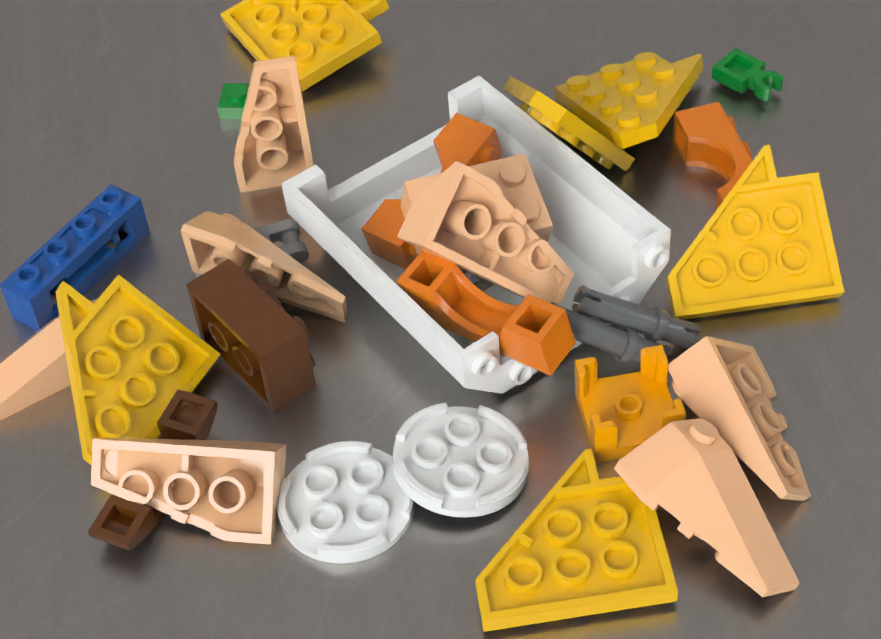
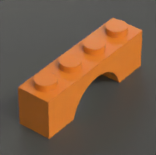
(459, 141)
(711, 141)
(527, 332)

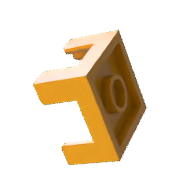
(627, 407)

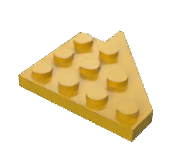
(317, 32)
(631, 98)
(567, 125)
(759, 248)
(125, 361)
(578, 555)

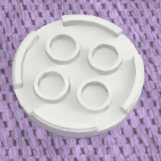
(460, 460)
(344, 503)

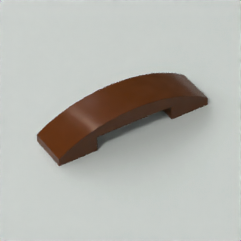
(129, 523)

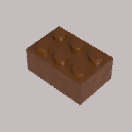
(253, 334)

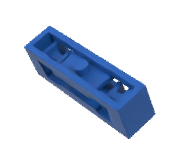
(75, 255)

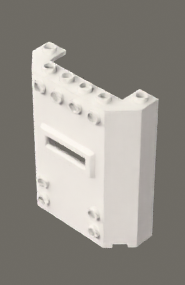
(595, 230)

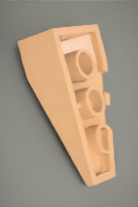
(273, 128)
(477, 228)
(218, 237)
(34, 370)
(733, 393)
(206, 483)
(704, 487)

